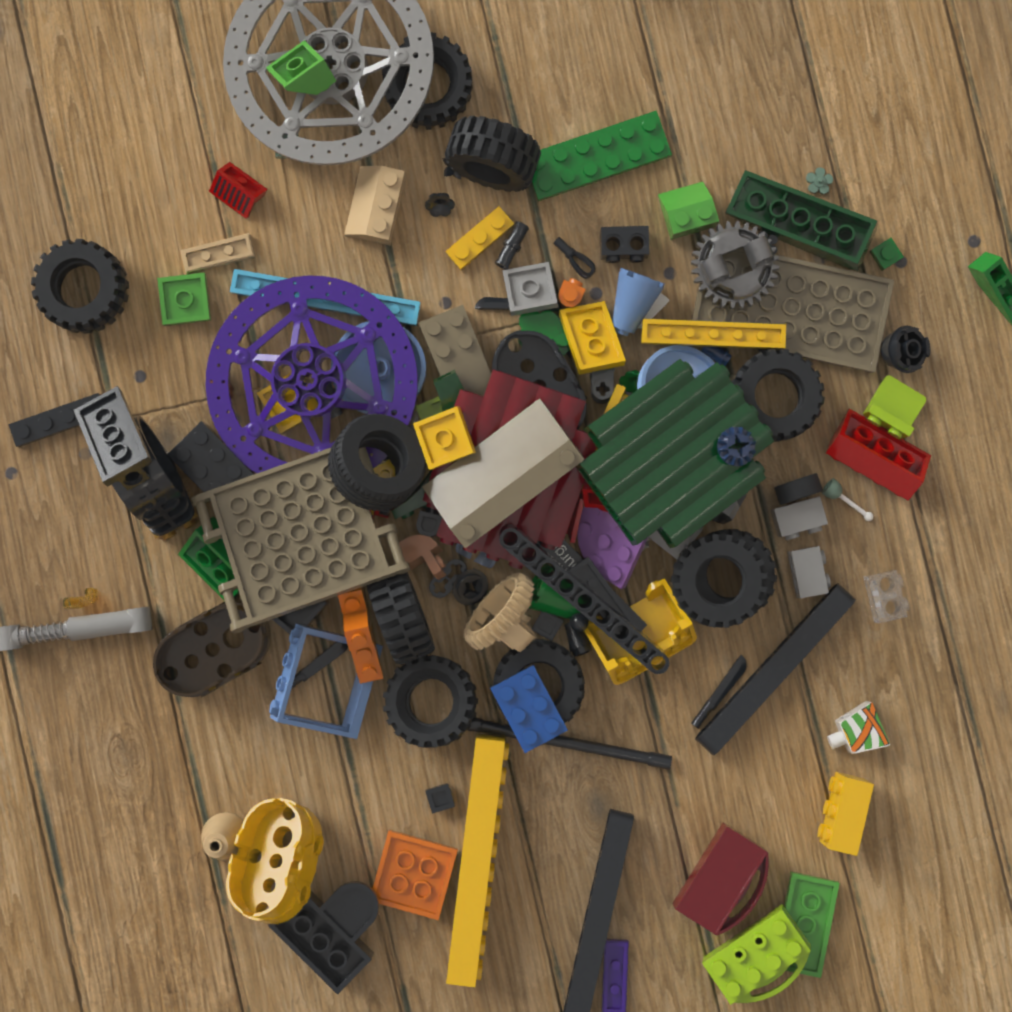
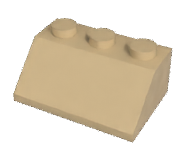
(376, 204)

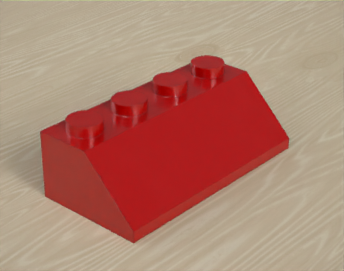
(879, 455)

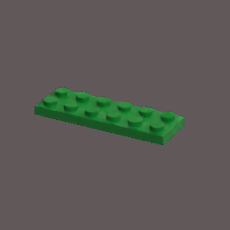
(600, 155)

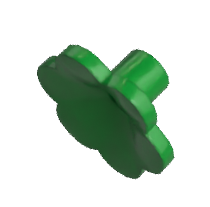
(630, 380)

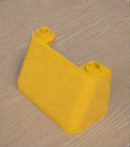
(666, 627)

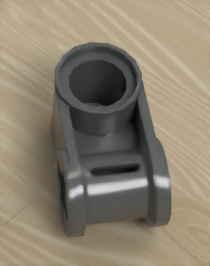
(604, 379)

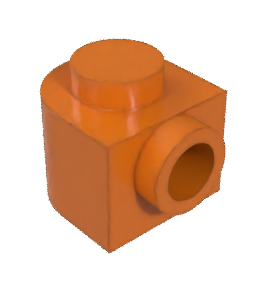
(570, 293)

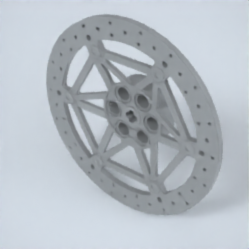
(341, 71)

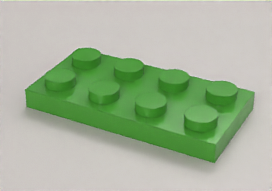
(812, 907)

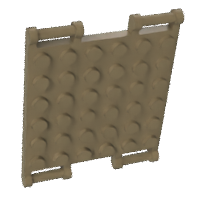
(294, 539)

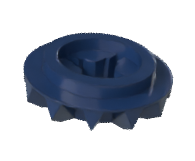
(732, 456)

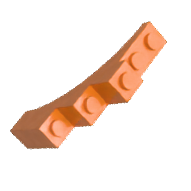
(360, 635)

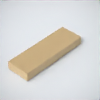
(217, 253)

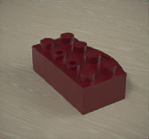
(723, 880)

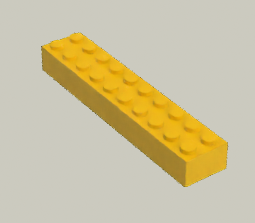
(475, 866)

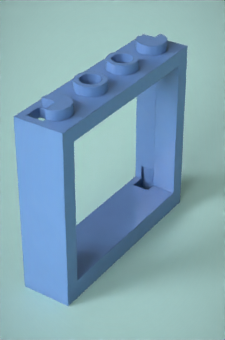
(357, 700)

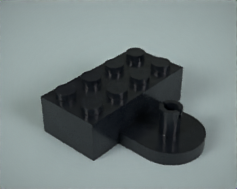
(330, 931)

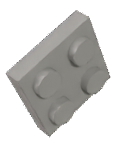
(530, 288)

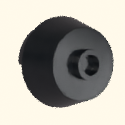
(905, 349)

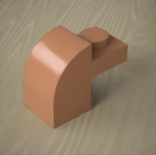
(423, 549)

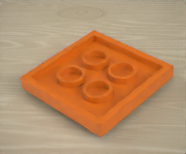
(414, 874)

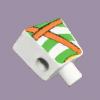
(859, 730)

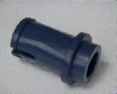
(717, 354)

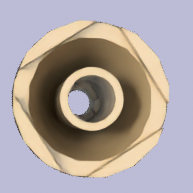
(220, 834)

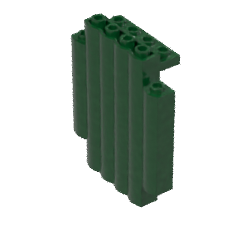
(661, 455)

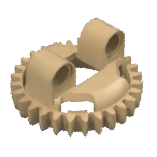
(509, 606)

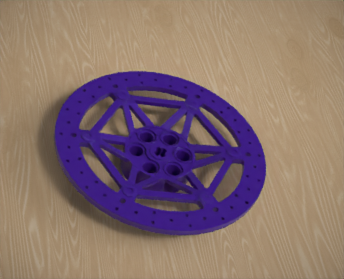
(290, 357)

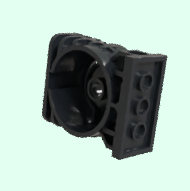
(134, 463)

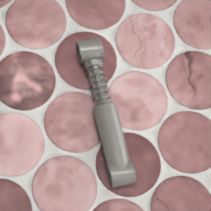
(78, 628)

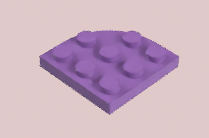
(607, 546)

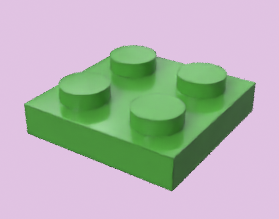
(184, 299)

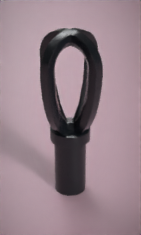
(570, 252)

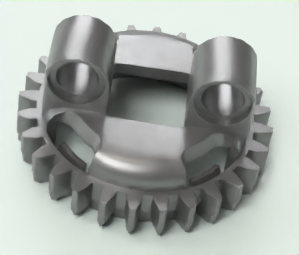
(714, 272)

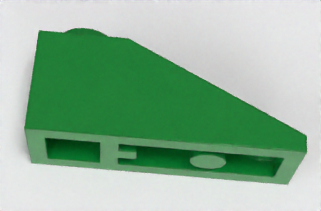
(995, 281)

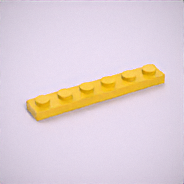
(713, 334)

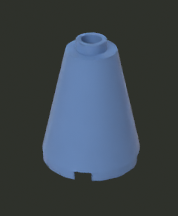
(633, 300)

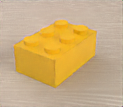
(845, 813)

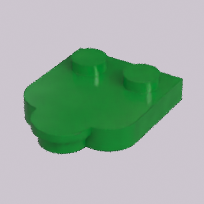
(547, 324)

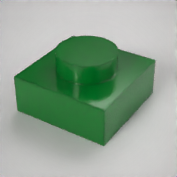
(886, 254)

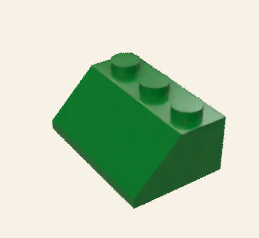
(208, 560)

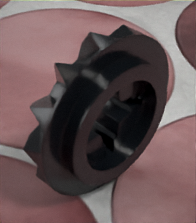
(468, 596)

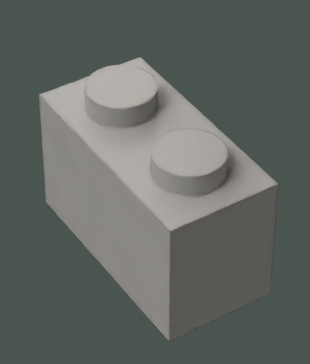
(799, 517)
(809, 572)

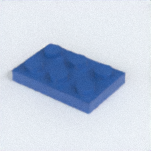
(529, 709)

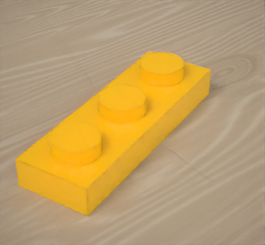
(479, 238)

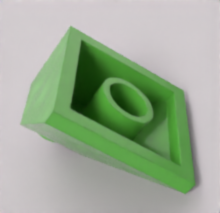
(302, 70)

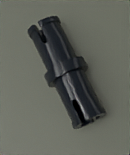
(511, 245)

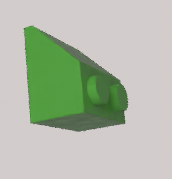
(688, 210)

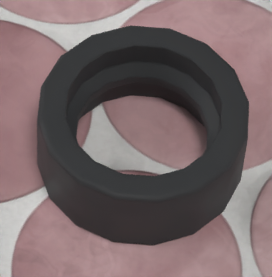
(798, 489)

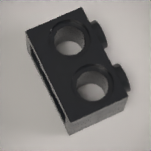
(623, 236)

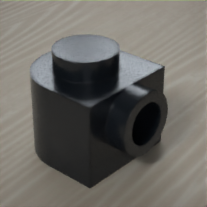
(428, 522)

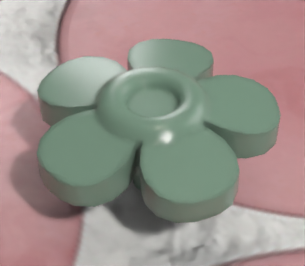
(819, 181)

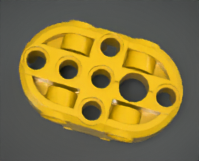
(263, 833)

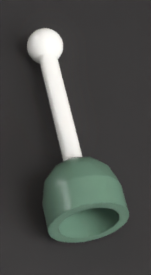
(834, 490)

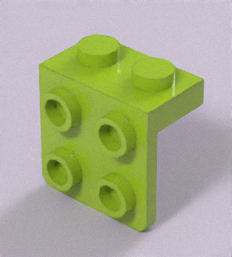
(894, 407)

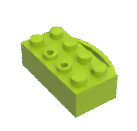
(758, 957)

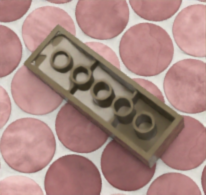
(457, 348)

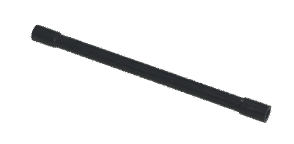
(650, 758)

